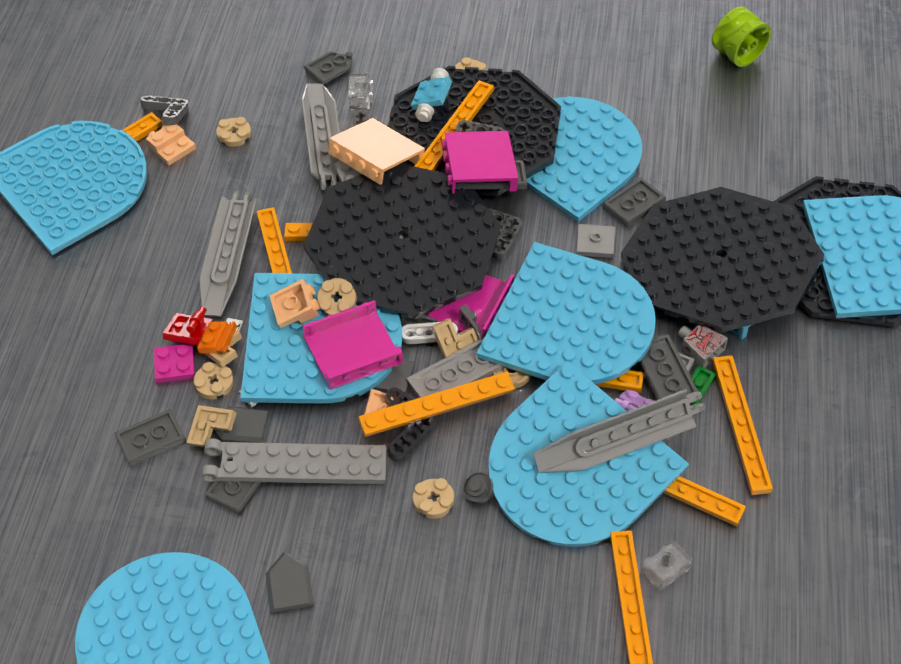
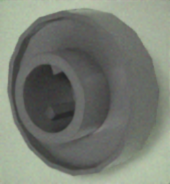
(478, 487)

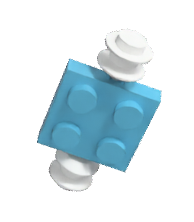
(431, 94)

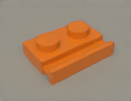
(217, 337)

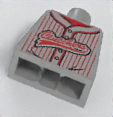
(702, 344)

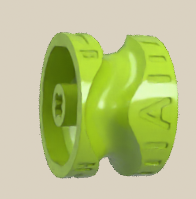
(741, 36)

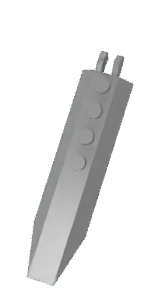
(320, 125)
(225, 252)
(620, 434)

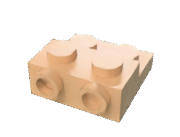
(170, 143)
(294, 303)

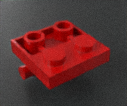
(187, 328)

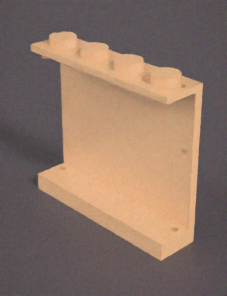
(373, 149)

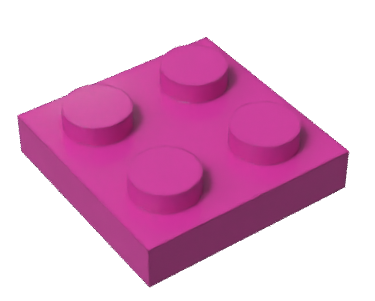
(174, 363)

